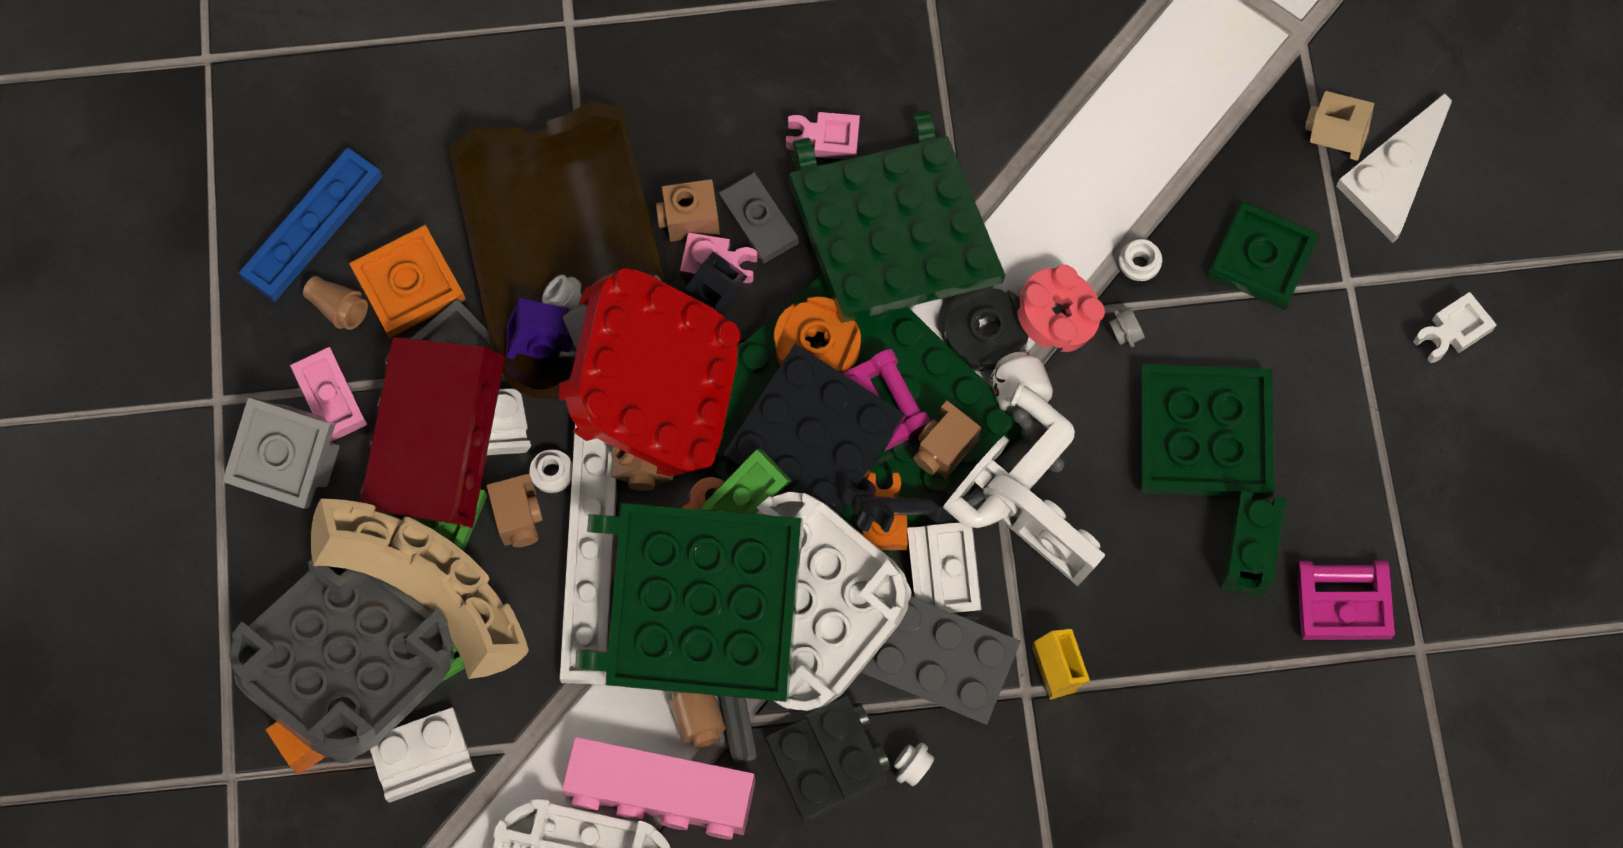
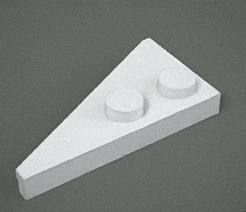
(1390, 176)

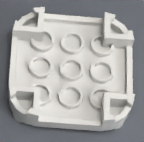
(845, 601)

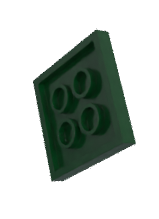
(1206, 431)

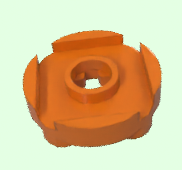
(821, 316)

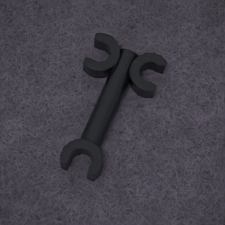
(882, 509)

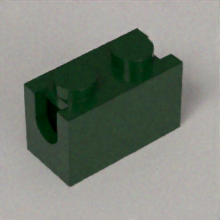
(1253, 544)

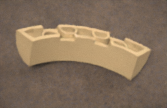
(426, 569)

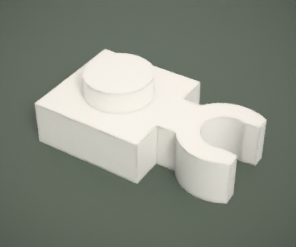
(1457, 325)

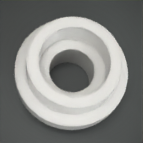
(1143, 249)
(563, 292)
(553, 483)
(913, 764)

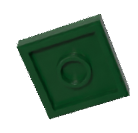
(1263, 255)

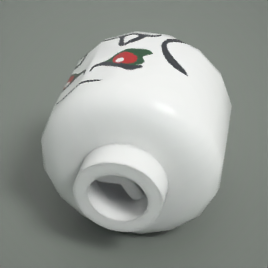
(1019, 368)

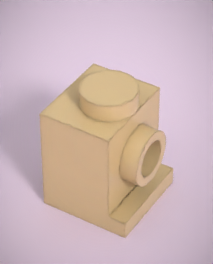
(1340, 123)

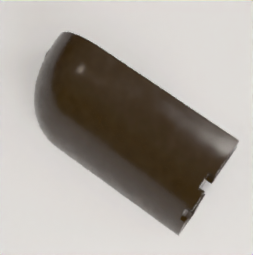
(547, 210)

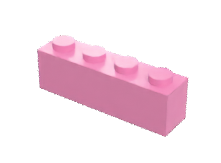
(659, 787)

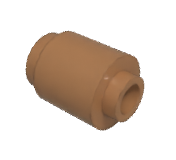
(697, 718)

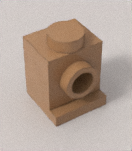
(947, 441)
(515, 510)

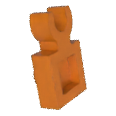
(897, 536)

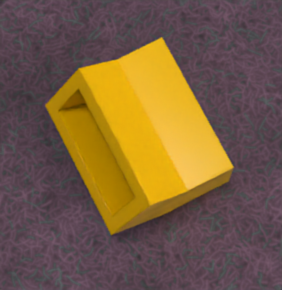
(1060, 663)

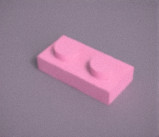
(328, 392)

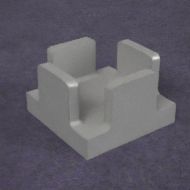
(281, 453)

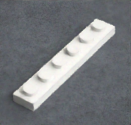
(588, 560)

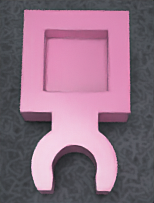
(832, 135)
(699, 247)

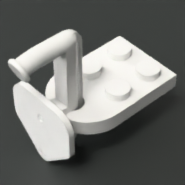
(1011, 500)

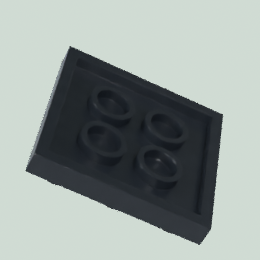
(817, 428)

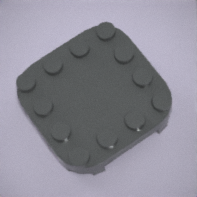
(341, 659)

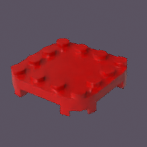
(652, 372)

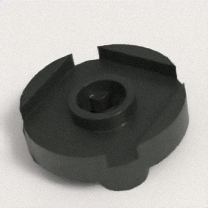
(962, 323)

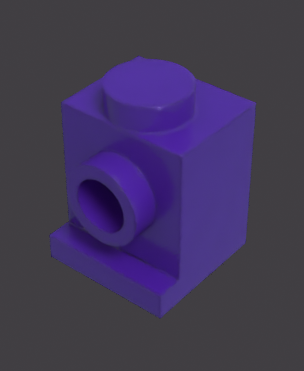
(537, 330)

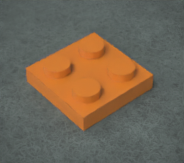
(407, 281)

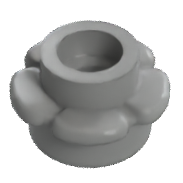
(1126, 327)

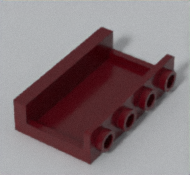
(432, 431)

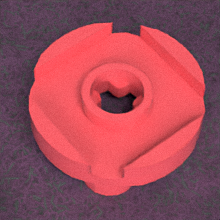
(1074, 294)

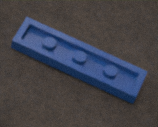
(310, 224)

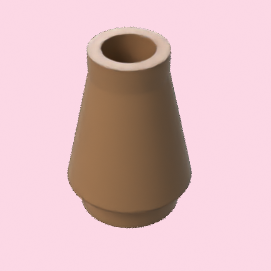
(337, 303)

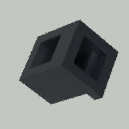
(720, 277)

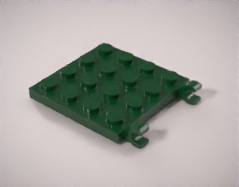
(894, 225)
(700, 601)

